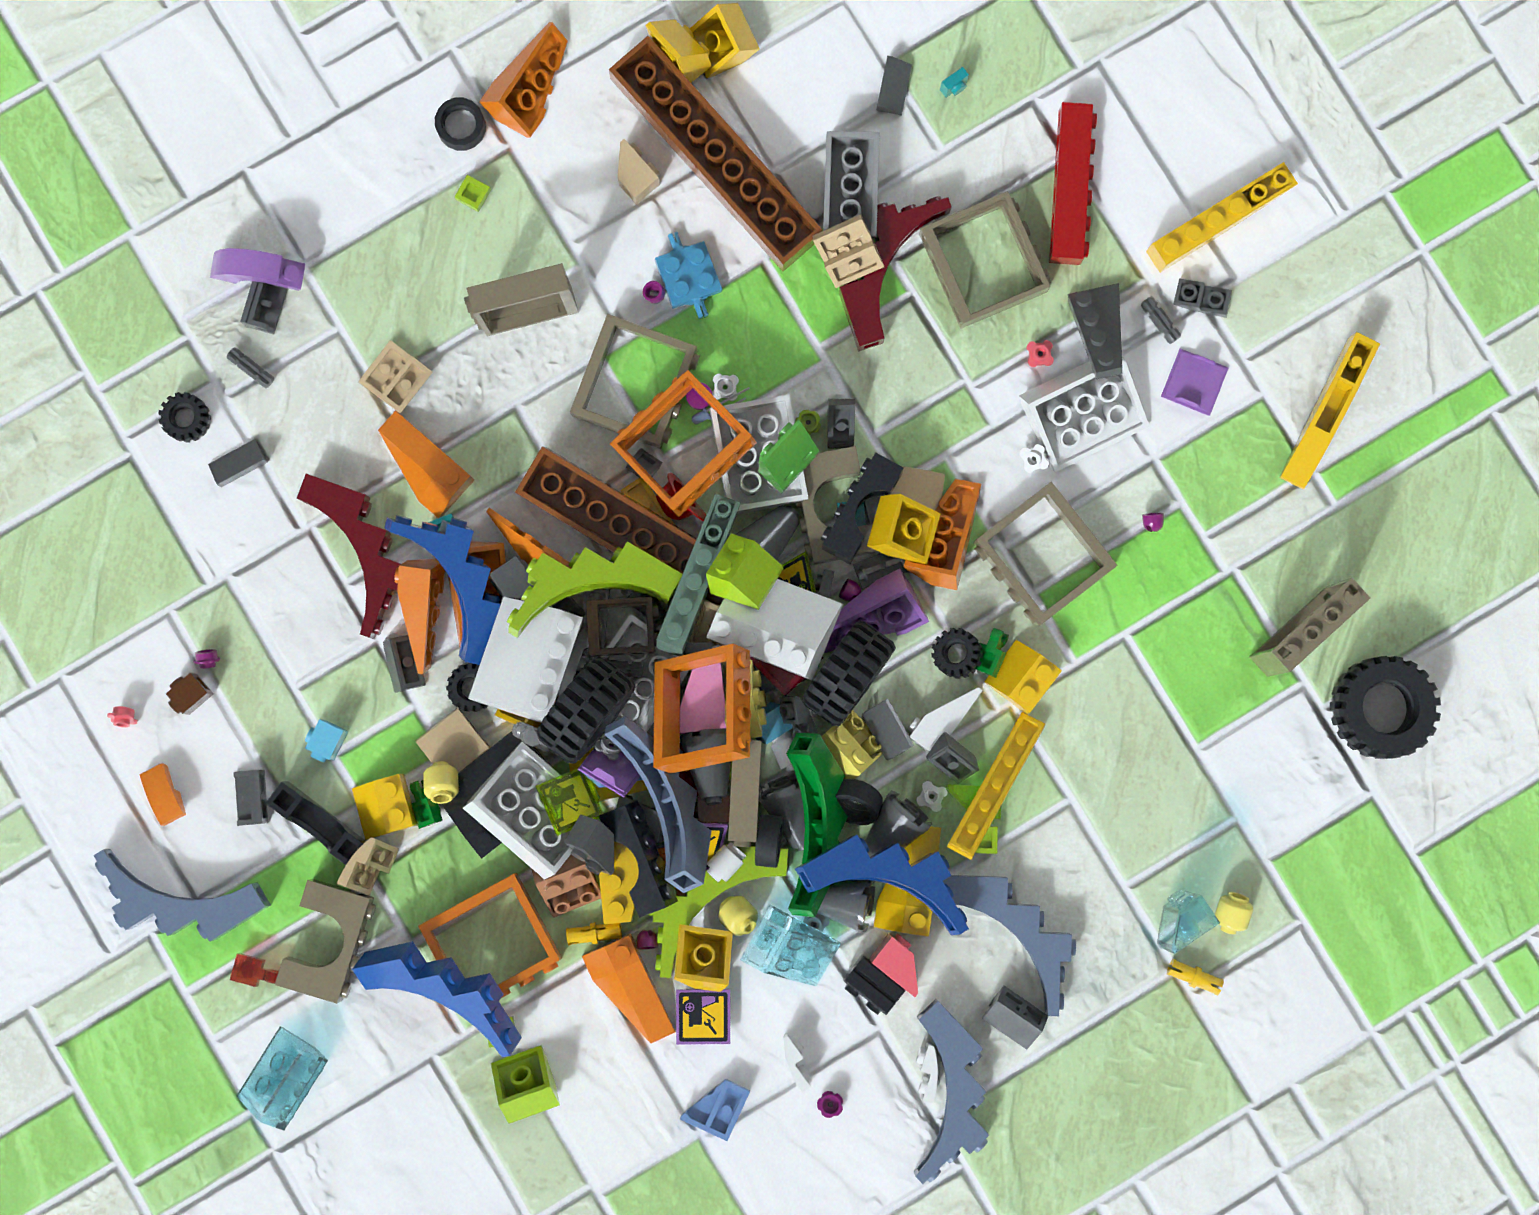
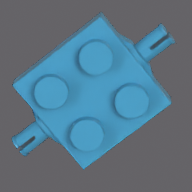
(688, 275)

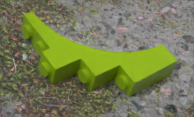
(589, 571)
(691, 904)

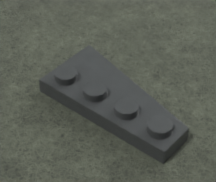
(1099, 326)

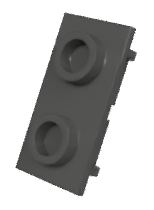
(877, 567)

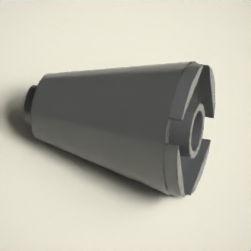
(773, 530)
(710, 780)
(785, 800)
(896, 823)
(849, 903)

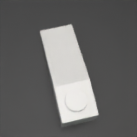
(943, 719)

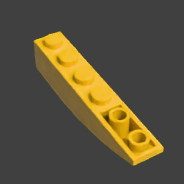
(1220, 217)
(1330, 409)

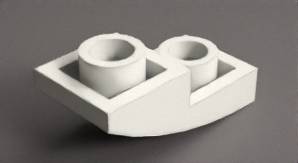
(793, 1055)
(928, 1064)

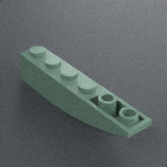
(693, 584)

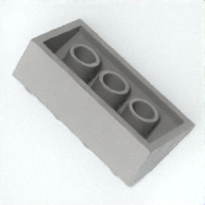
(851, 178)

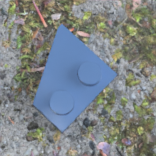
(718, 1109)

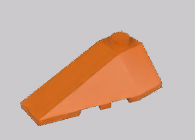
(523, 86)
(428, 470)

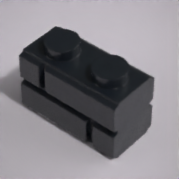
(873, 985)

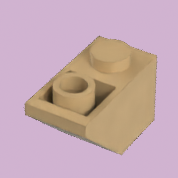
(634, 174)

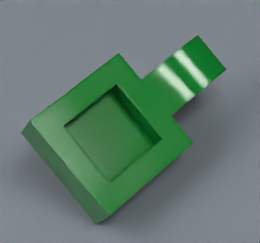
(992, 655)
(424, 809)

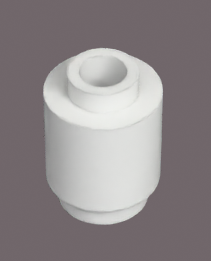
(780, 748)
(725, 862)

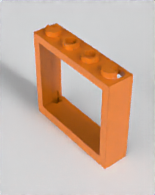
(712, 471)
(668, 709)
(513, 881)

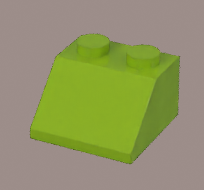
(743, 572)
(524, 1084)

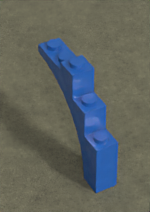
(468, 577)
(921, 879)
(441, 980)

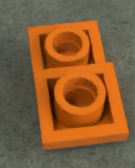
(162, 796)

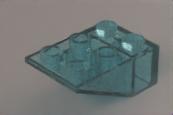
(789, 948)

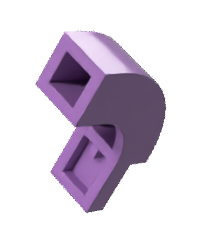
(251, 265)

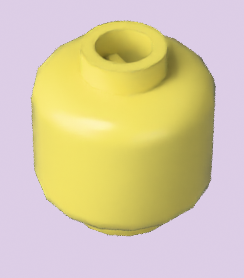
(441, 782)
(1234, 912)
(738, 915)

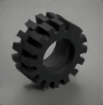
(173, 406)
(941, 653)
(454, 688)

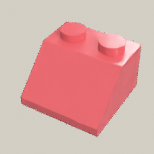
(897, 962)

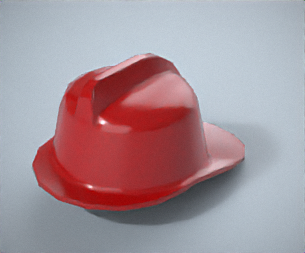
(672, 487)

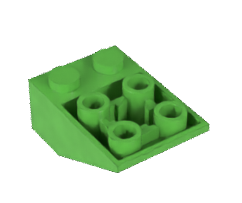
(788, 457)

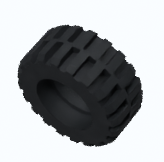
(848, 673)
(1419, 707)
(585, 710)

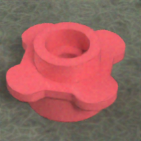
(1036, 360)
(122, 716)

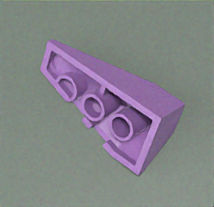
(885, 605)

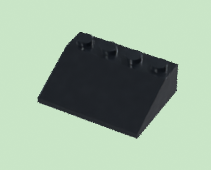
(470, 780)

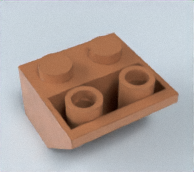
(569, 887)

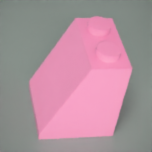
(703, 700)

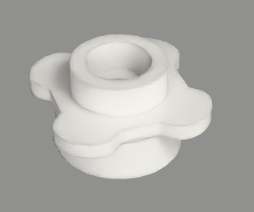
(720, 381)
(1037, 451)
(935, 803)

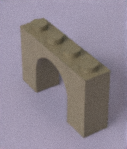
(823, 469)
(351, 912)

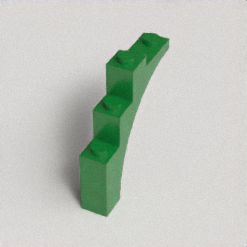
(823, 815)

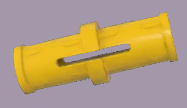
(593, 933)
(1195, 977)

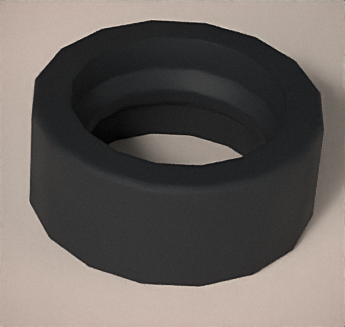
(446, 109)
(863, 793)
(768, 841)

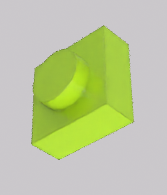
(472, 193)
(989, 842)

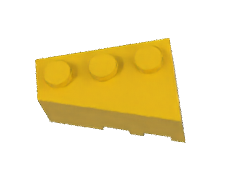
(615, 888)

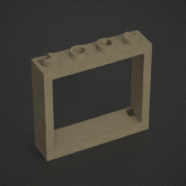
(1020, 232)
(521, 300)
(595, 365)
(1077, 527)
(1309, 628)
(744, 797)

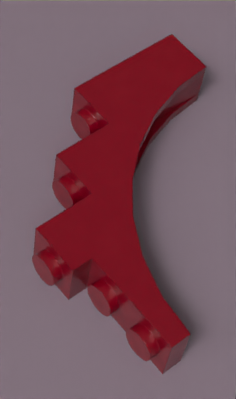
(862, 297)
(370, 542)

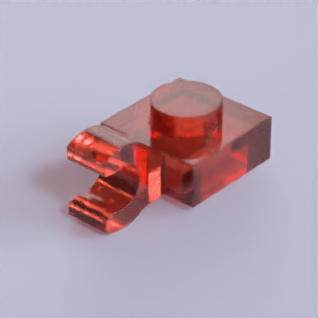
(250, 971)

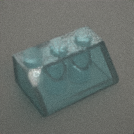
(1184, 920)
(281, 1079)

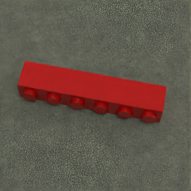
(1071, 183)

